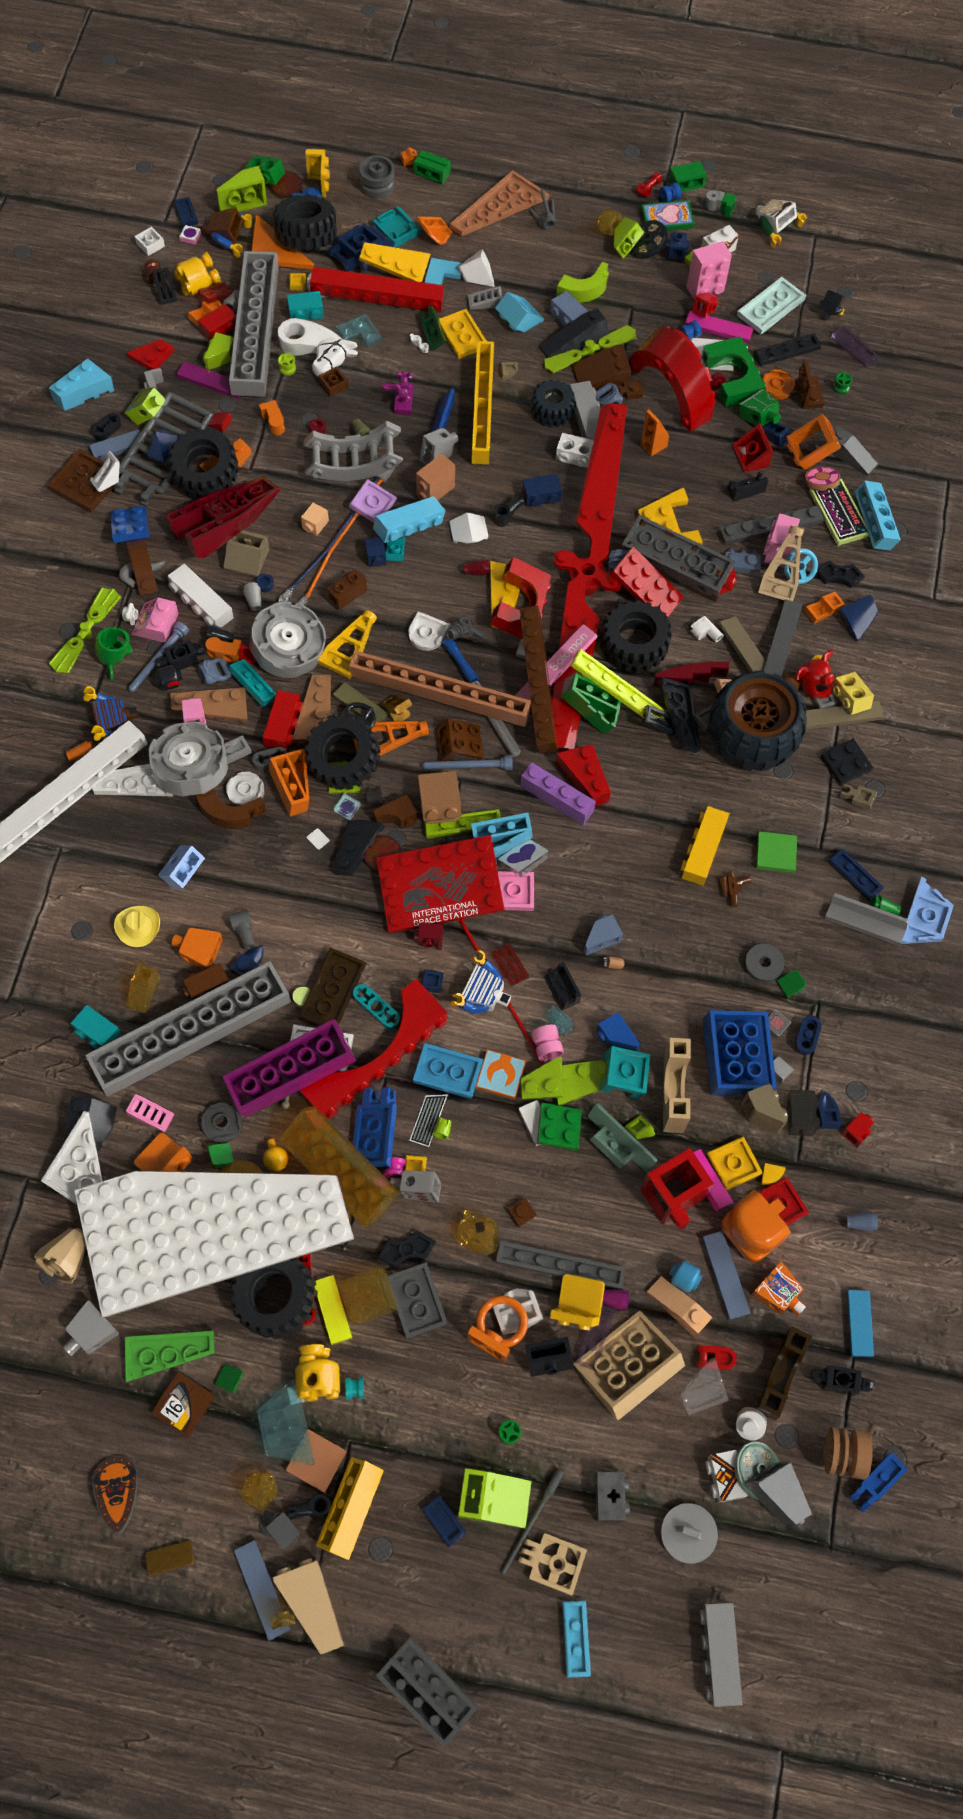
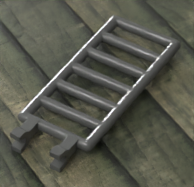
(146, 432)

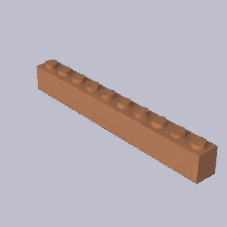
(440, 688)

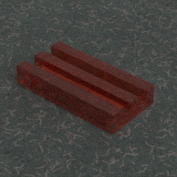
(215, 292)
(503, 950)

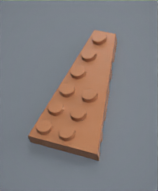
(501, 201)

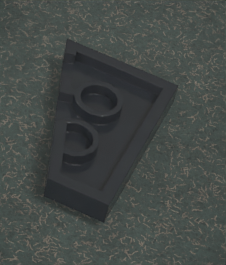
(354, 843)

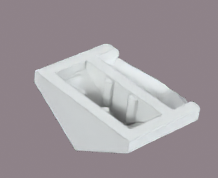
(108, 473)
(468, 528)
(508, 1317)

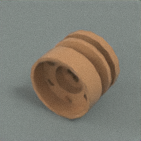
(849, 1453)

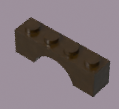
(782, 1373)

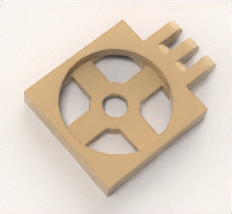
(536, 1555)

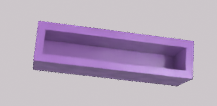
(557, 793)

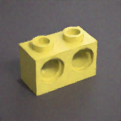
(853, 693)

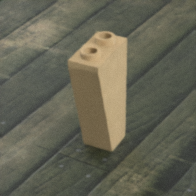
(310, 1602)

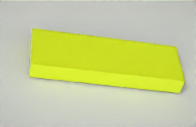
(332, 1310)

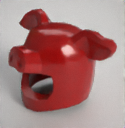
(815, 673)

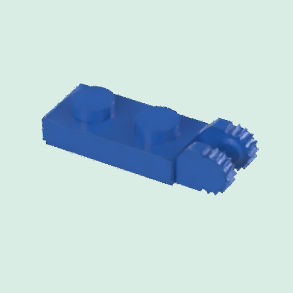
(879, 1480)

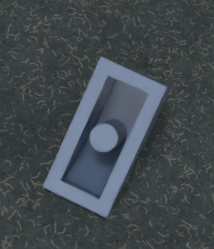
(603, 934)

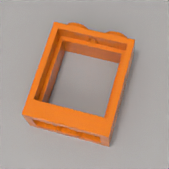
(807, 431)

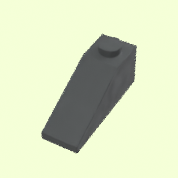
(853, 452)

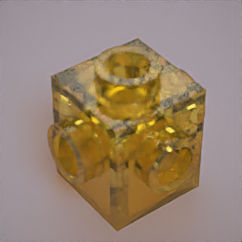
(609, 221)
(259, 1490)

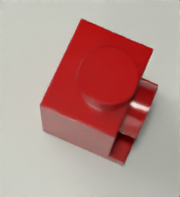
(709, 304)
(858, 1129)

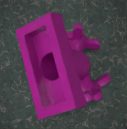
(404, 393)

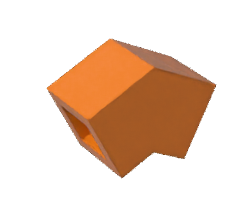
(408, 156)

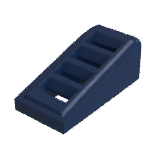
(777, 434)

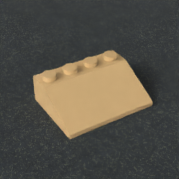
(631, 1365)

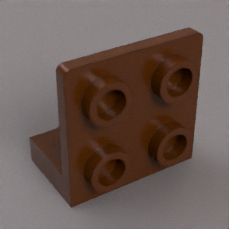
(809, 388)
(459, 738)

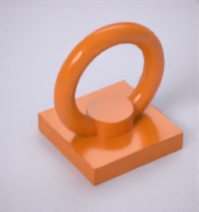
(489, 1340)

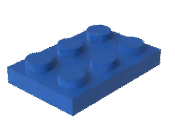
(129, 524)

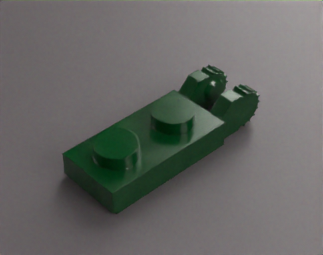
(432, 329)

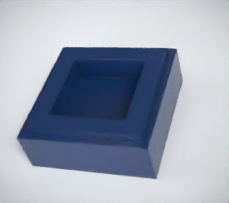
(432, 981)

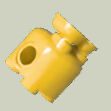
(194, 275)
(316, 1374)

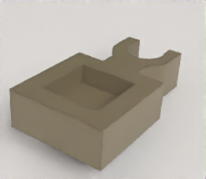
(861, 797)

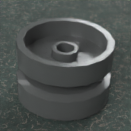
(377, 176)

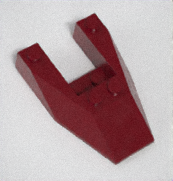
(220, 515)

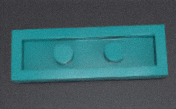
(252, 682)

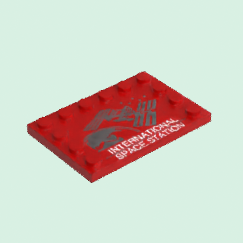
(440, 884)

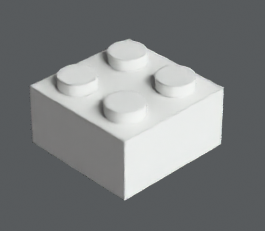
(149, 241)

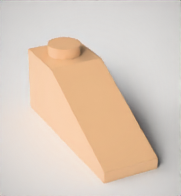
(679, 1306)

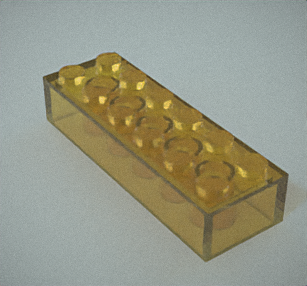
(329, 1152)

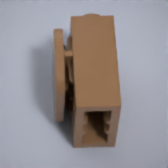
(439, 797)

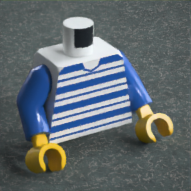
(482, 989)

